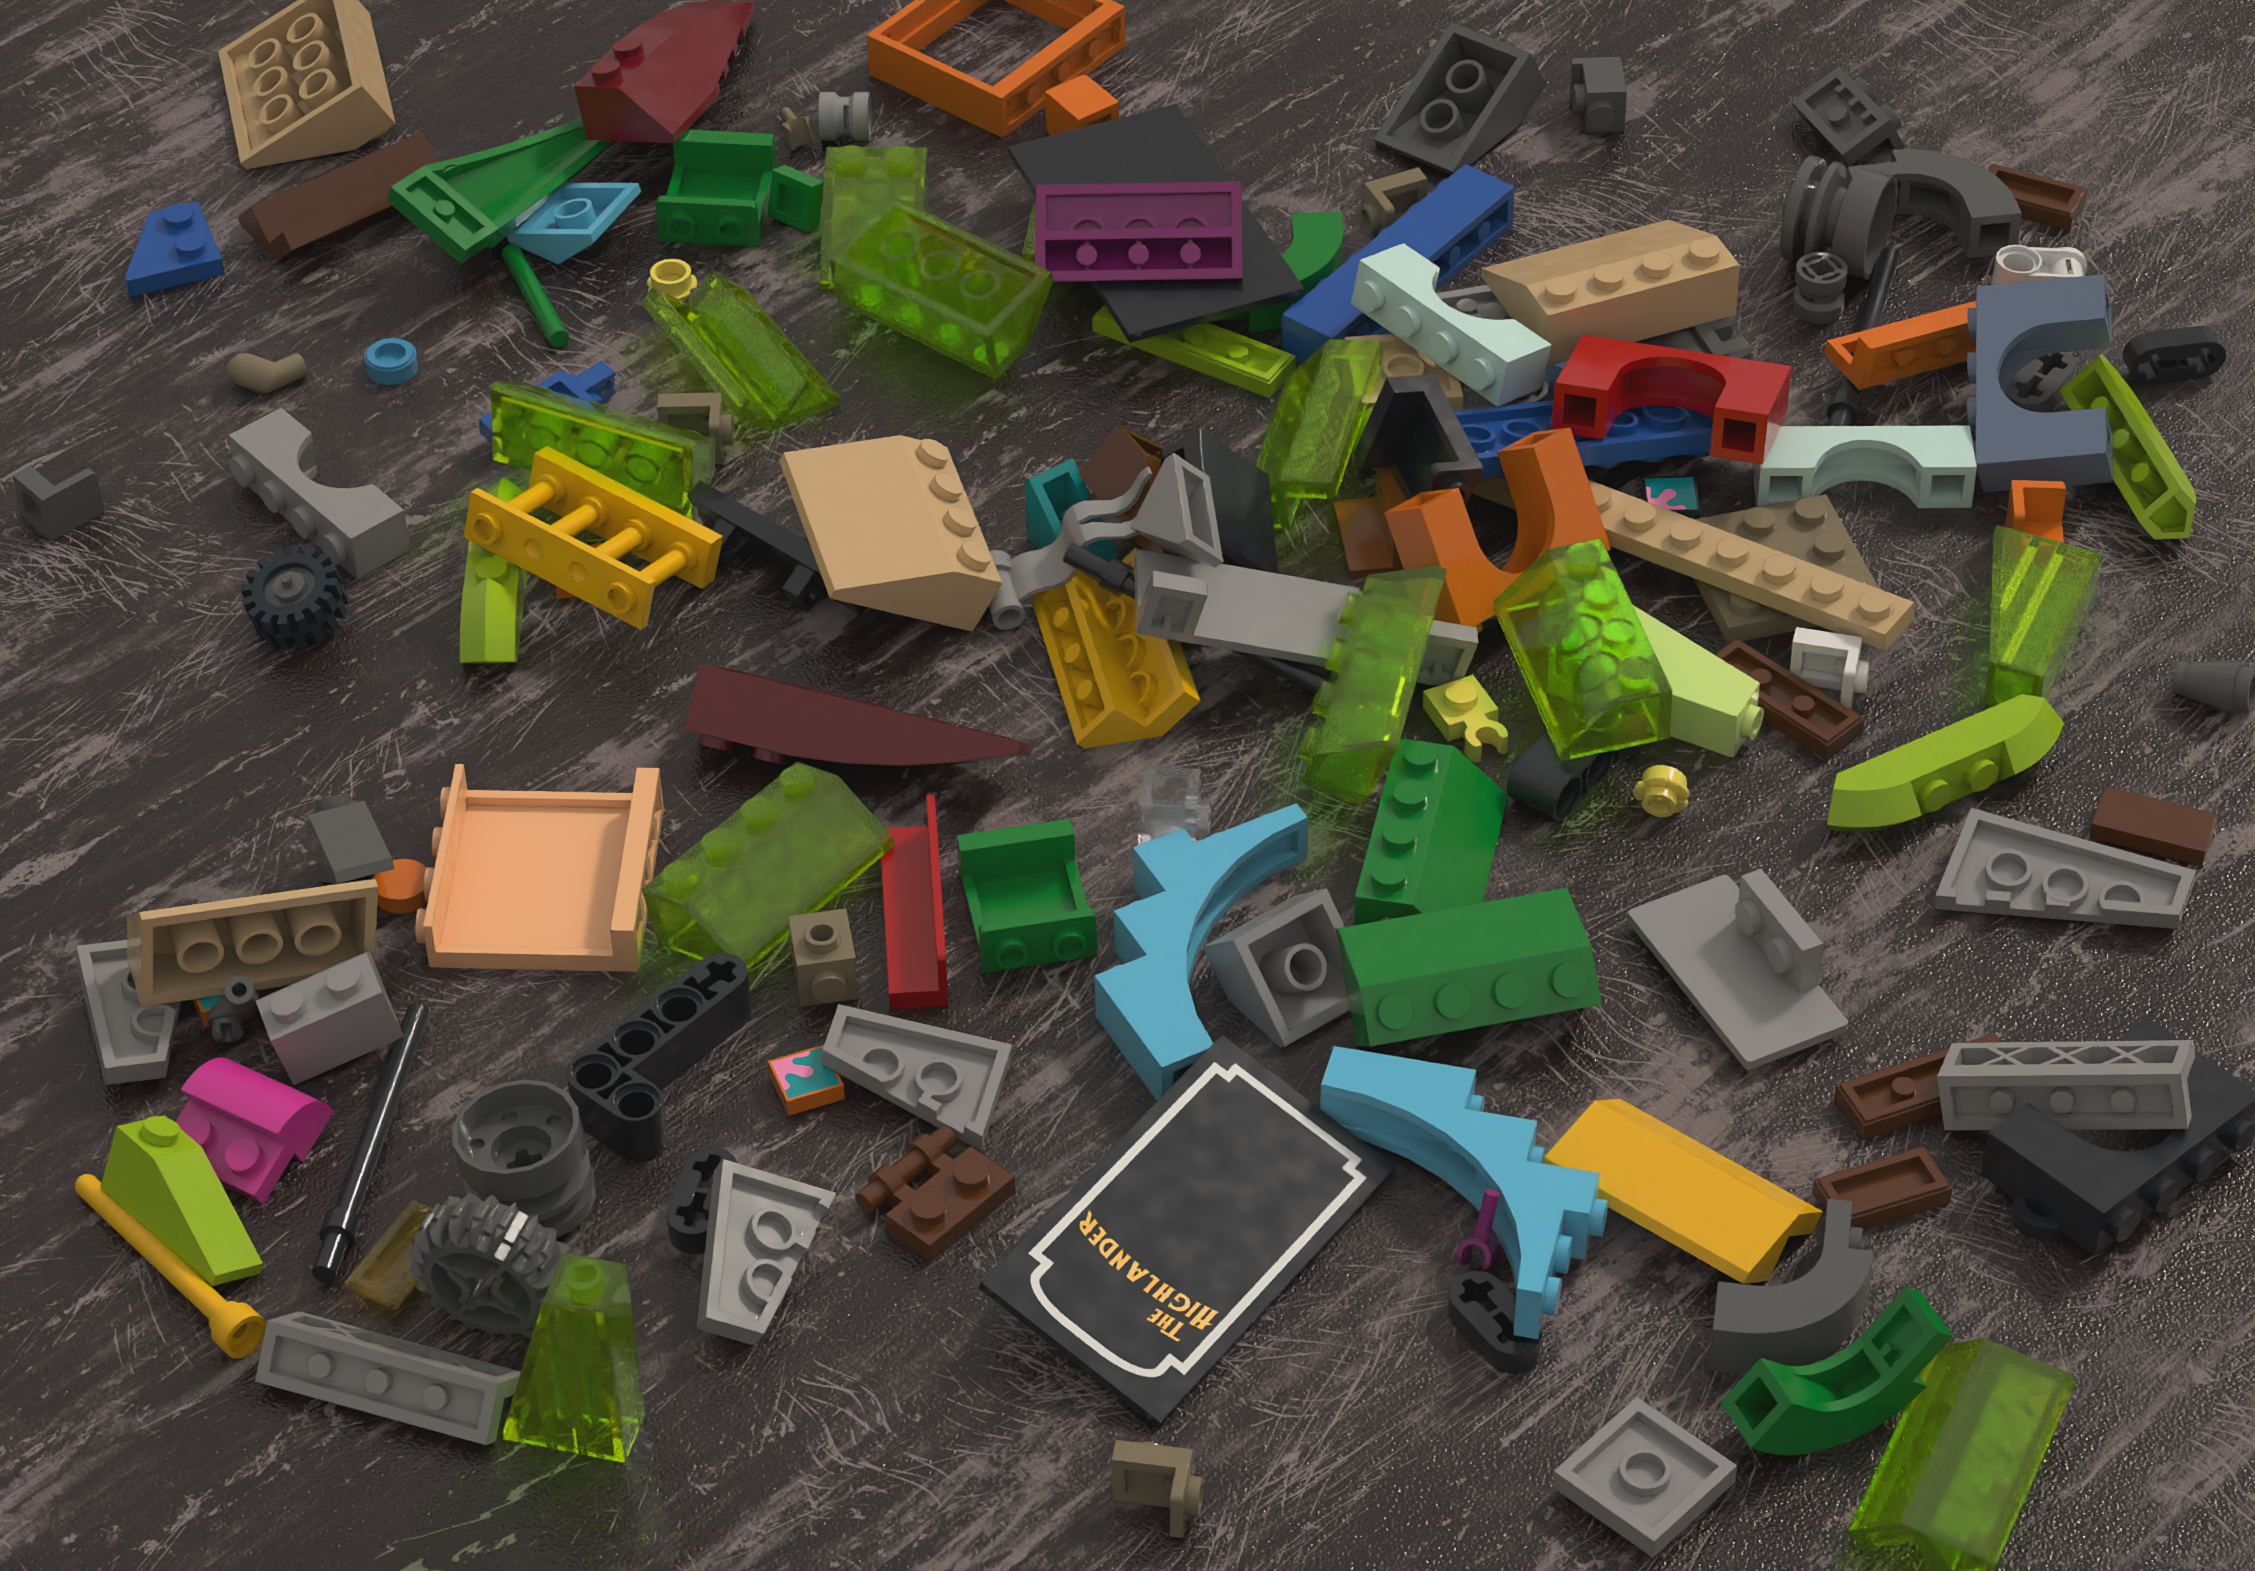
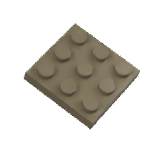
(1799, 528)

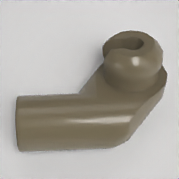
(264, 375)

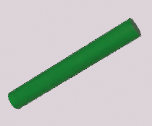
(535, 295)

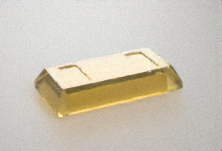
(385, 1270)

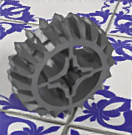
(486, 1264)

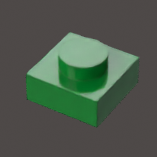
(795, 198)

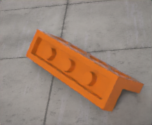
(1903, 347)

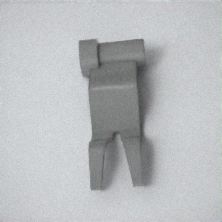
(1044, 567)

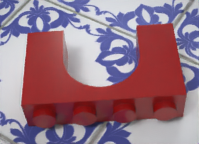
(1616, 375)

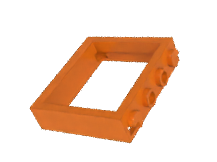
(894, 57)

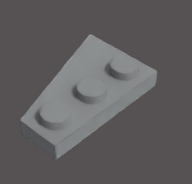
(129, 1038)
(921, 1068)
(753, 1246)

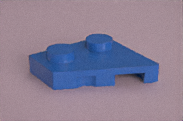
(173, 250)

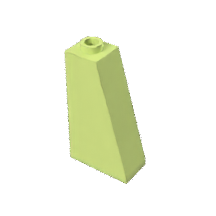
(1710, 698)

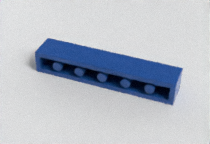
(1444, 227)

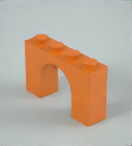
(1551, 509)

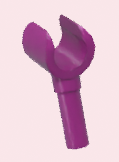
(1483, 1235)

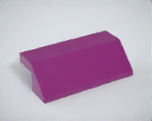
(1140, 231)

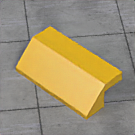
(1109, 677)
(1684, 1190)

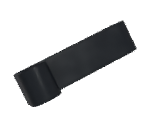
(624, 1071)

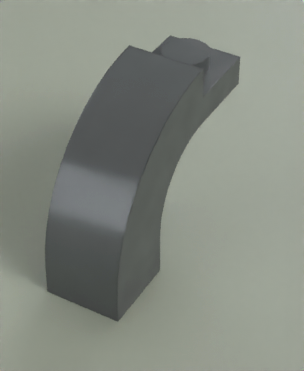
(1956, 194)
(1799, 1318)

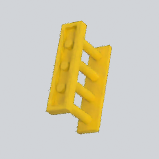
(606, 509)

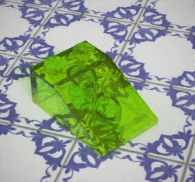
(859, 184)

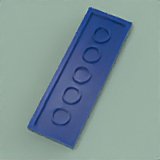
(1636, 434)

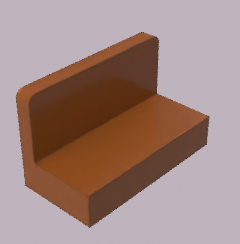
(1365, 530)

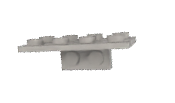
(1743, 965)

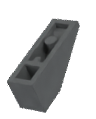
(345, 840)

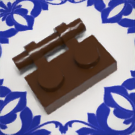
(947, 1204)

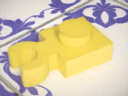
(1467, 712)

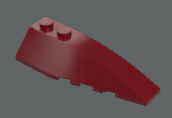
(662, 73)
(826, 726)

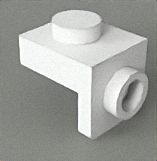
(1830, 662)

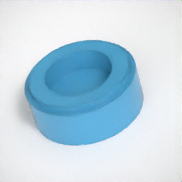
(391, 361)

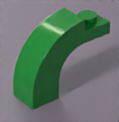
(1313, 255)
(1846, 1395)

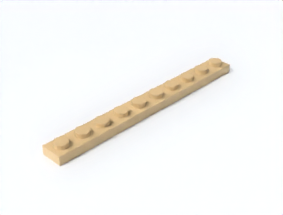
(1740, 566)

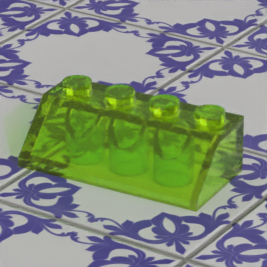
(941, 286)
(626, 447)
(1585, 653)
(1370, 681)
(765, 862)

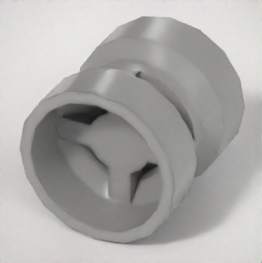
(833, 116)

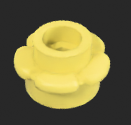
(672, 278)
(1662, 791)

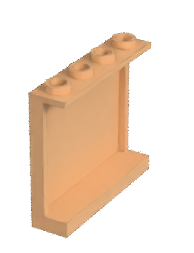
(541, 877)

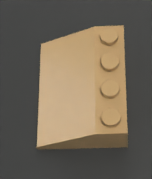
(306, 84)
(1619, 286)
(894, 528)

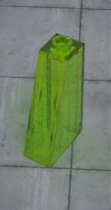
(2033, 611)
(581, 1366)

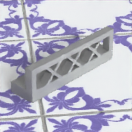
(2066, 1085)
(385, 1376)

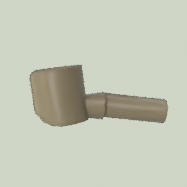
(797, 130)

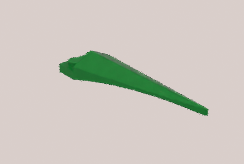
(489, 193)

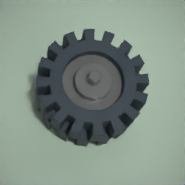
(295, 597)

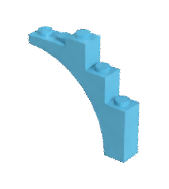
(1157, 938)
(1440, 1124)

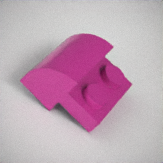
(249, 1124)

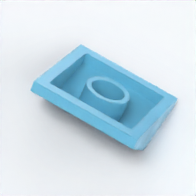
(573, 219)

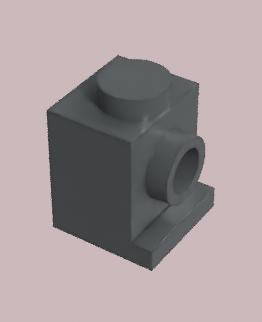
(1599, 93)

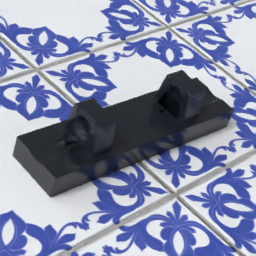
(751, 531)

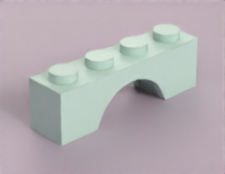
(1488, 355)
(1923, 462)

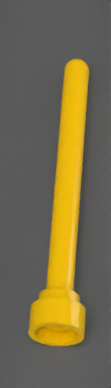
(232, 1324)

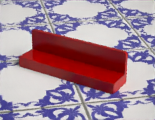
(915, 917)

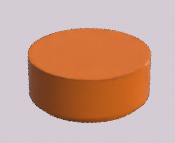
(402, 887)

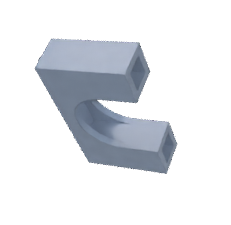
(2012, 329)

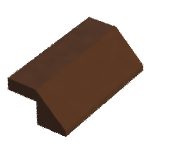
(335, 199)

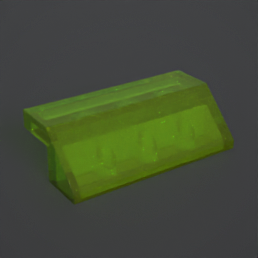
(742, 353)
(1317, 424)
(1964, 1456)

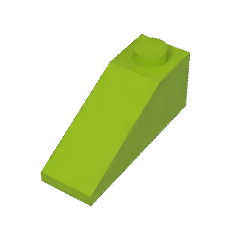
(178, 1197)

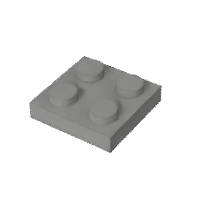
(1644, 1476)

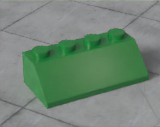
(1430, 835)
(1467, 967)

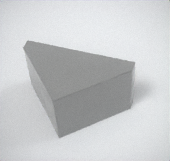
(1181, 513)

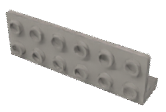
(1267, 614)

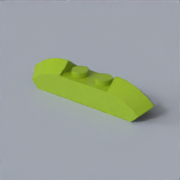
(2141, 459)
(492, 599)
(1944, 765)

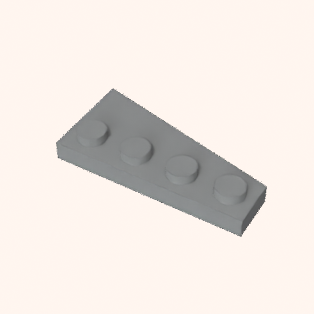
(2051, 875)

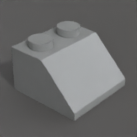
(1285, 967)
(329, 1018)

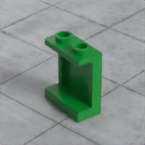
(718, 188)
(1025, 896)

